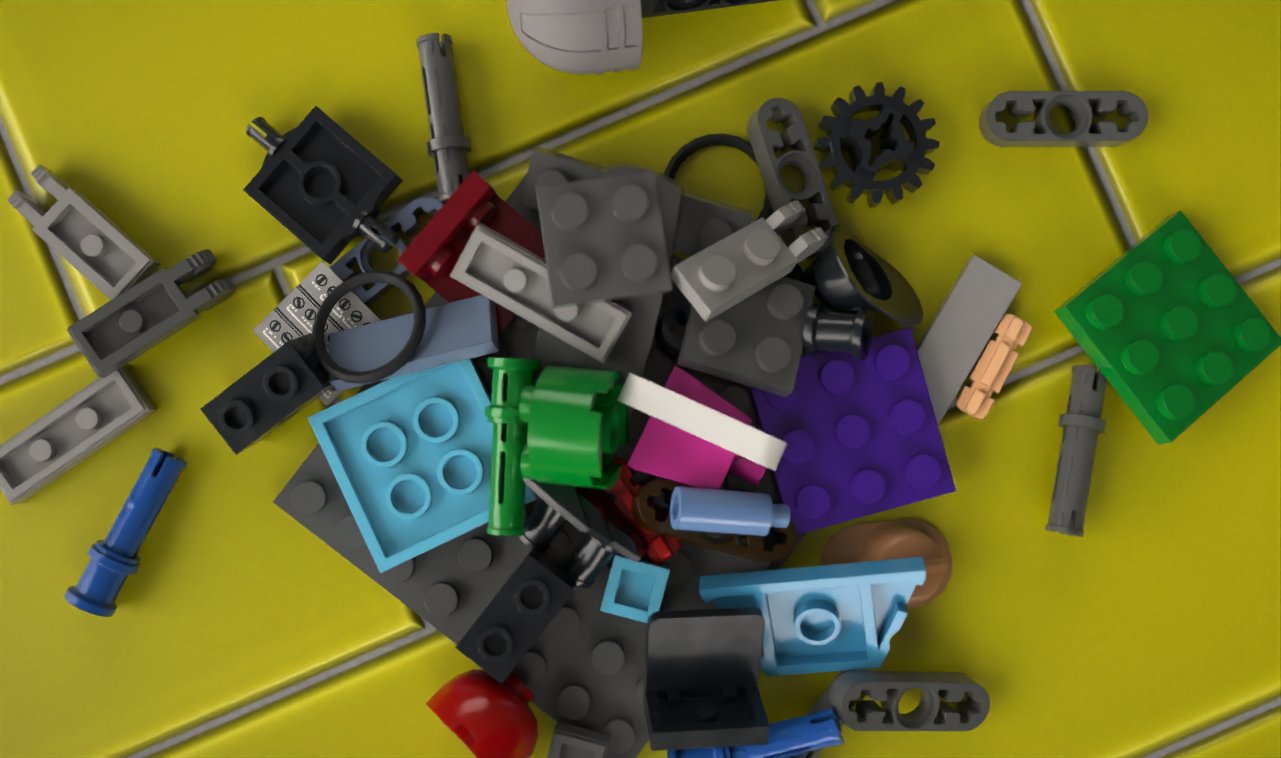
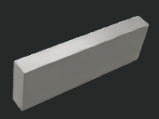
(521, 284)
(963, 329)
(71, 433)

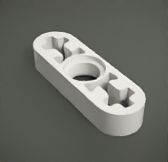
(702, 421)

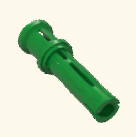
(508, 441)

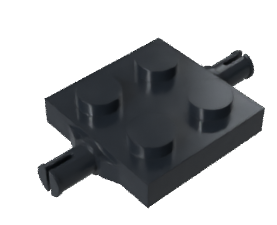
(322, 185)

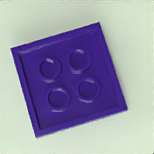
(856, 435)

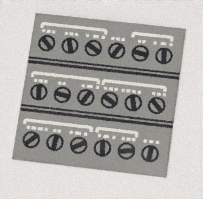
(298, 311)

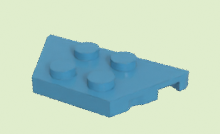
(823, 614)

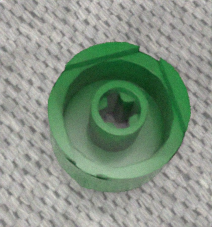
(574, 427)

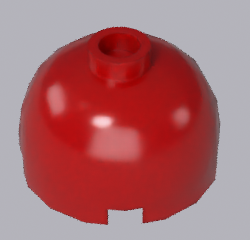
(488, 714)

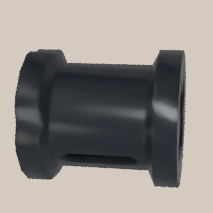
(837, 332)

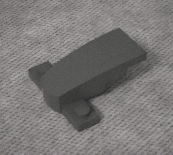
(689, 227)

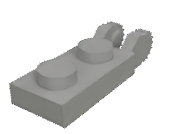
(85, 236)
(744, 262)

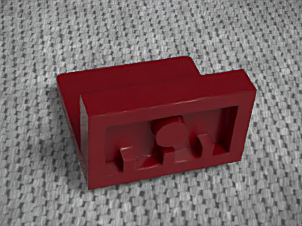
(445, 236)

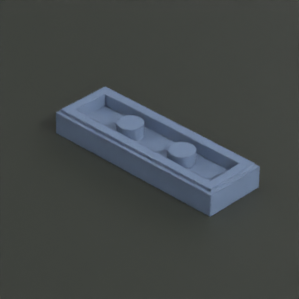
(450, 335)

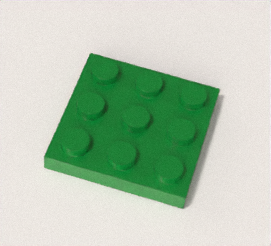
(1169, 328)

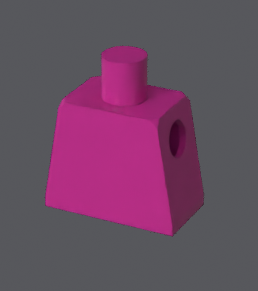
(685, 457)

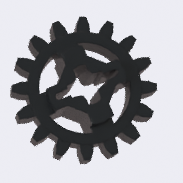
(896, 150)

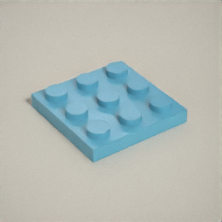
(413, 459)

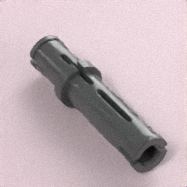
(447, 142)
(1077, 451)

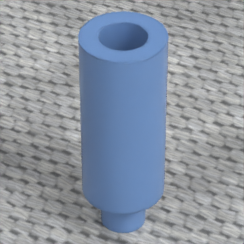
(726, 511)

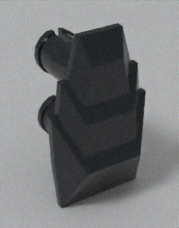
(590, 513)

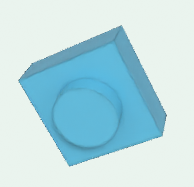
(634, 588)

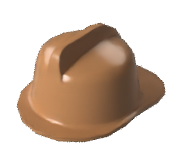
(895, 541)

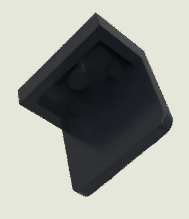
(704, 679)

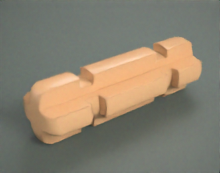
(993, 366)

